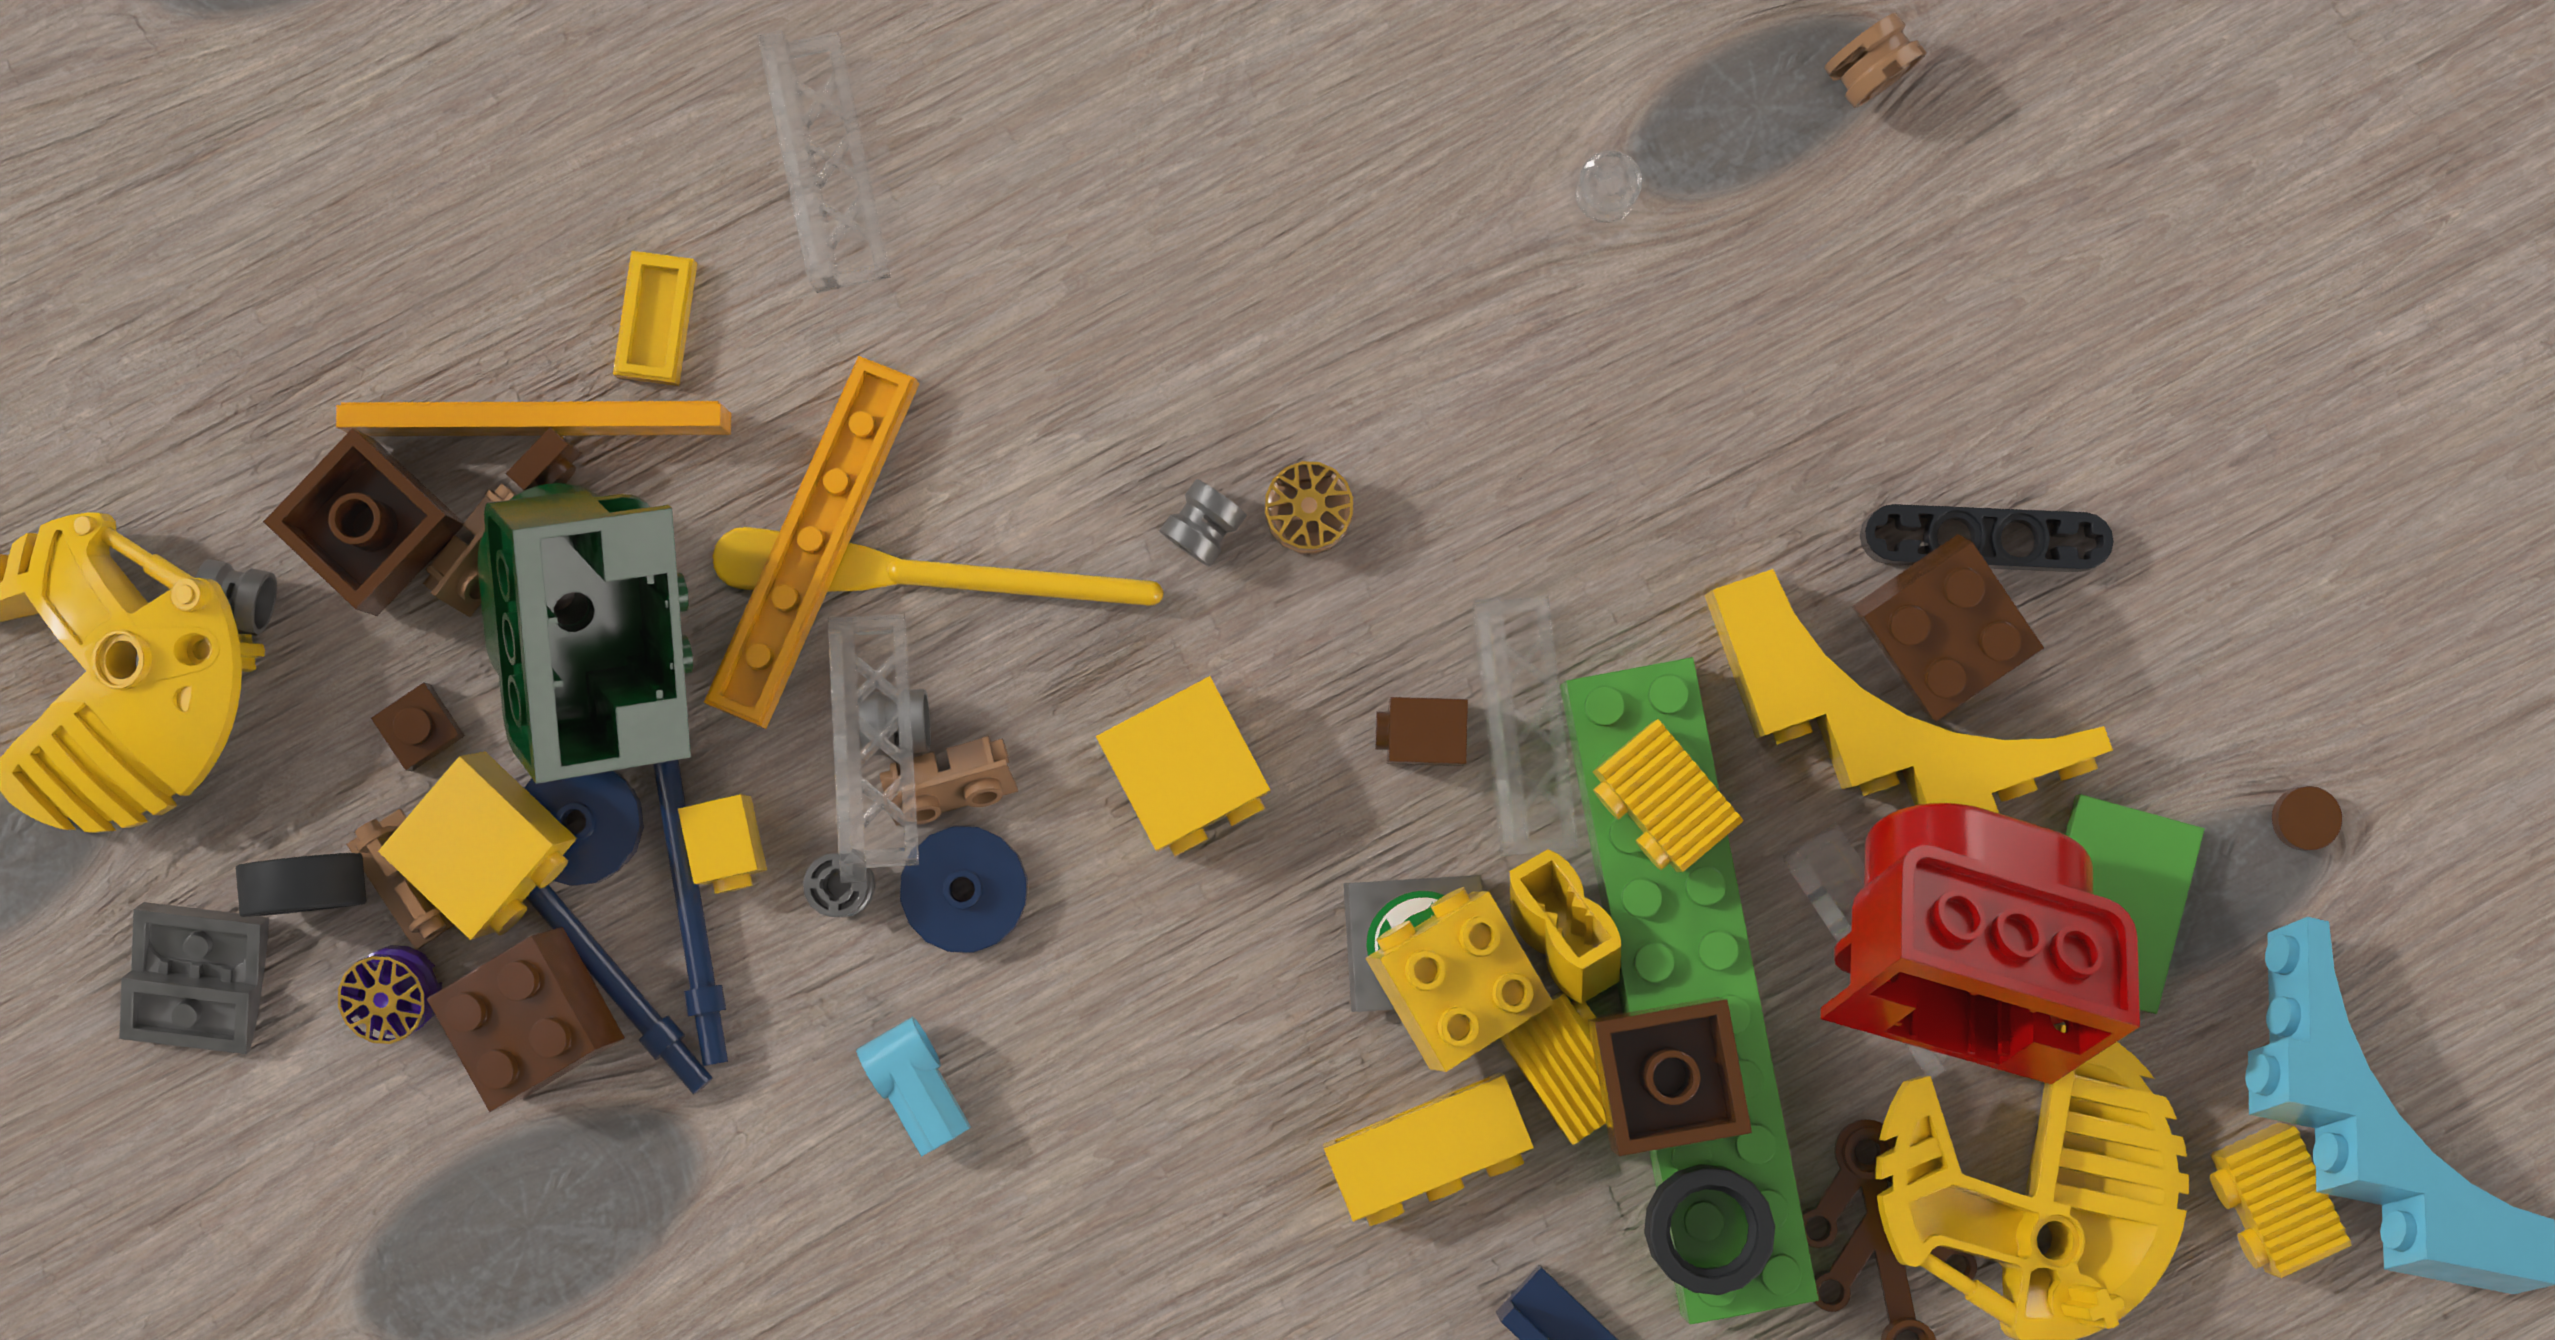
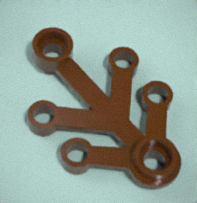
(1868, 1234)

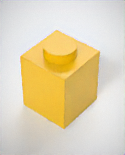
(723, 842)

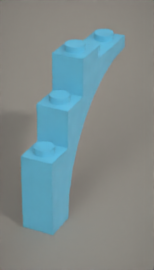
(2364, 1149)

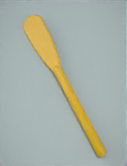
(744, 551)

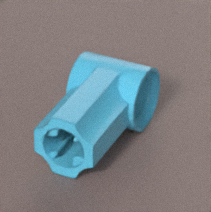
(907, 1072)

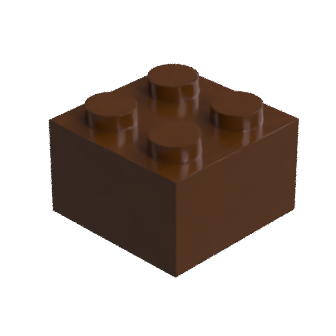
(364, 523)
(1948, 627)
(525, 1018)
(1669, 1076)

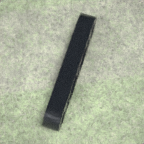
(1986, 532)

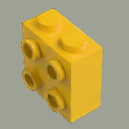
(1185, 767)
(479, 846)
(1458, 978)

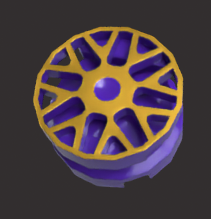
(388, 993)

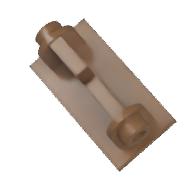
(455, 570)
(976, 779)
(409, 907)

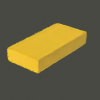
(655, 318)

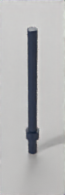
(704, 997)
(659, 1035)

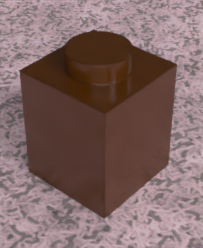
(1423, 731)

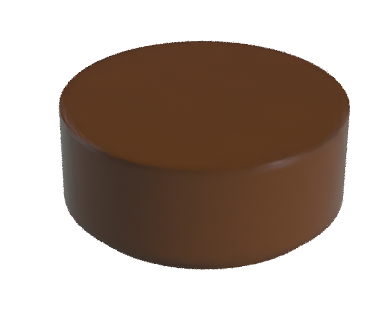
(2307, 818)

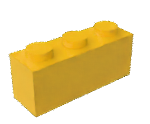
(1429, 1149)

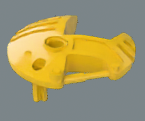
(121, 731)
(2096, 1177)

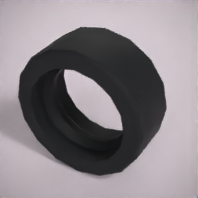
(300, 884)
(1759, 1238)

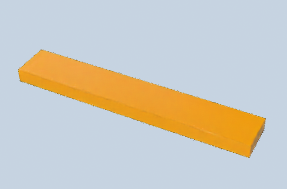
(534, 418)
(811, 542)

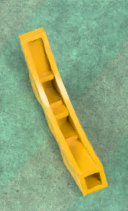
(1791, 680)

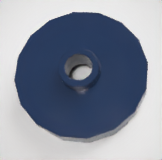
(611, 826)
(997, 897)

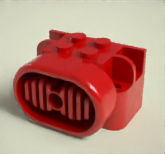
(1985, 940)

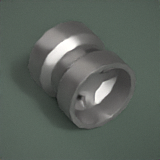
(1194, 535)
(248, 593)
(879, 710)
(847, 898)

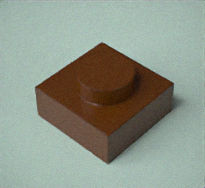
(545, 462)
(417, 726)

